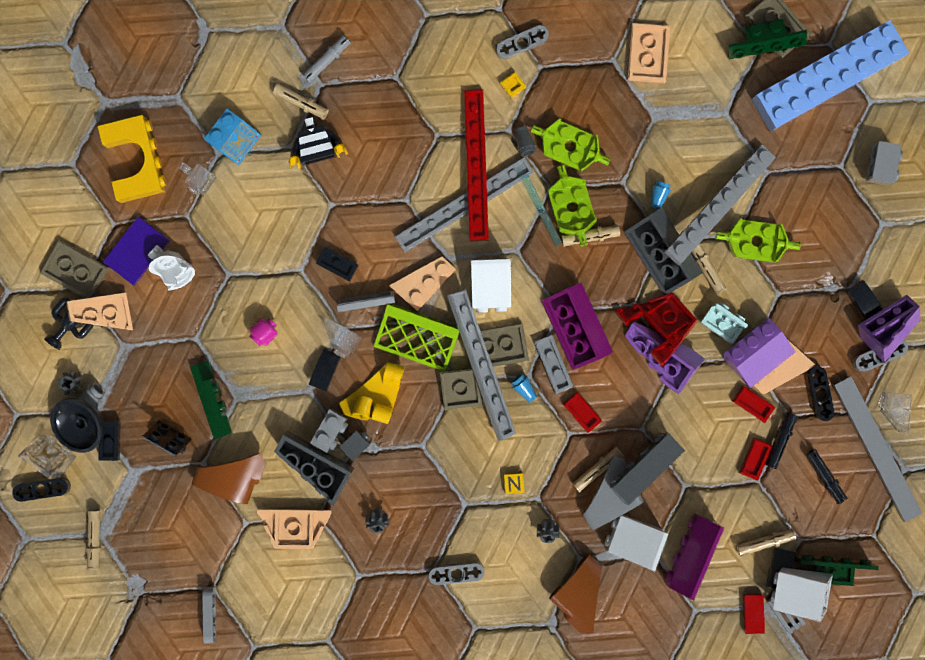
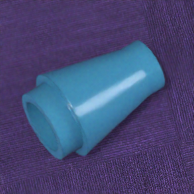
(659, 194)
(523, 386)

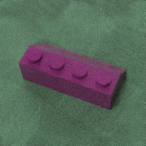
(577, 326)
(694, 556)

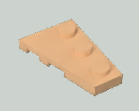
(102, 311)

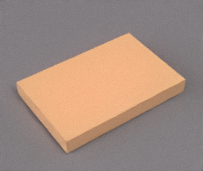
(648, 53)

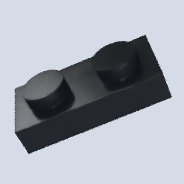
(337, 264)
(110, 444)

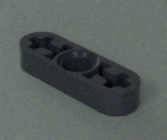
(819, 408)
(27, 486)

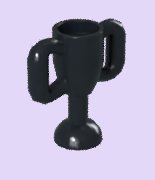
(66, 325)

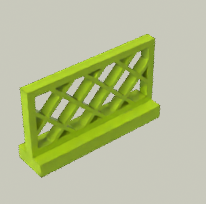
(422, 321)

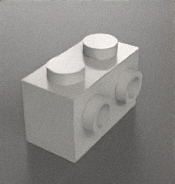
(884, 163)
(328, 431)

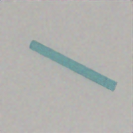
(541, 209)

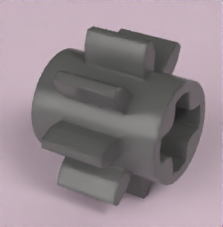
(73, 386)
(377, 521)
(548, 530)

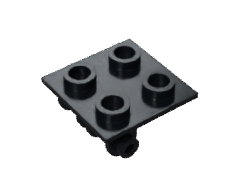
(167, 438)

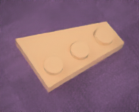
(424, 282)
(789, 369)

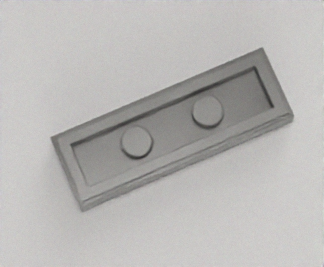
(365, 301)
(553, 364)

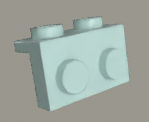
(723, 322)

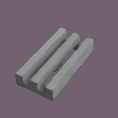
(795, 625)

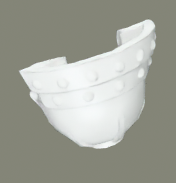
(171, 268)

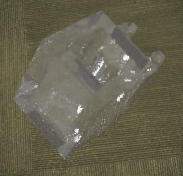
(198, 179)

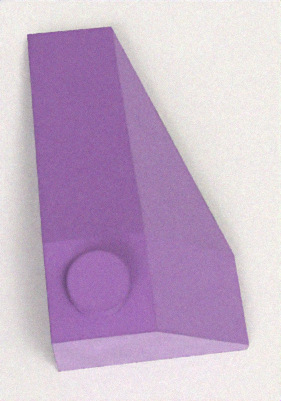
(677, 369)

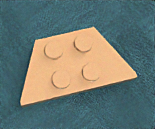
(294, 526)

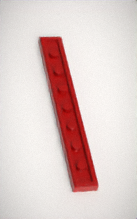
(476, 165)

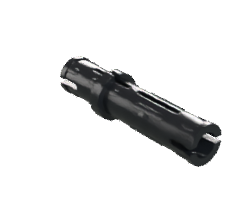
(780, 443)
(824, 473)

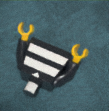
(315, 145)

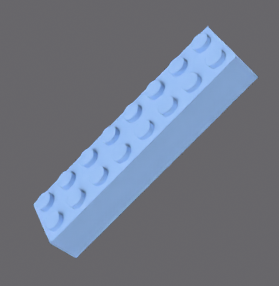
(830, 76)

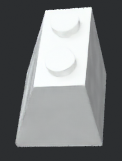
(491, 285)
(636, 541)
(802, 593)

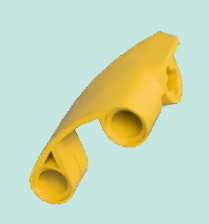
(376, 397)

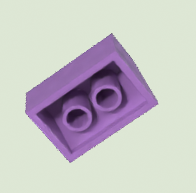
(759, 353)

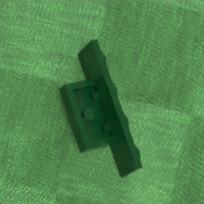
(766, 38)
(211, 400)
(842, 570)

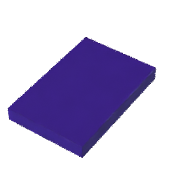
(131, 253)

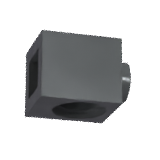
(356, 444)

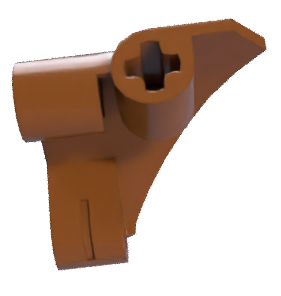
(232, 479)
(580, 595)

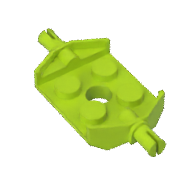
(586, 145)
(568, 191)
(772, 236)

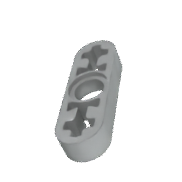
(537, 42)
(869, 365)
(441, 569)
(209, 615)

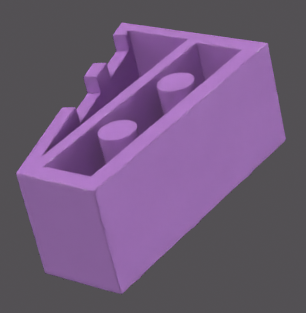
(890, 326)

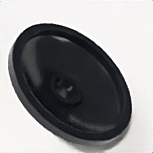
(76, 425)

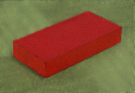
(753, 404)
(582, 412)
(755, 459)
(753, 613)

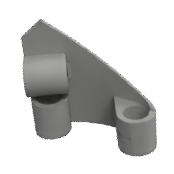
(606, 504)

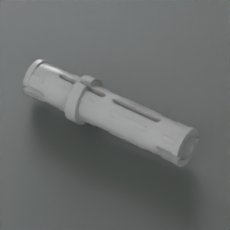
(332, 53)

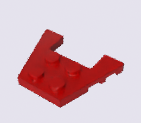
(667, 317)

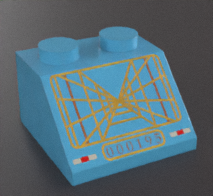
(232, 137)

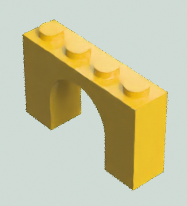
(149, 178)

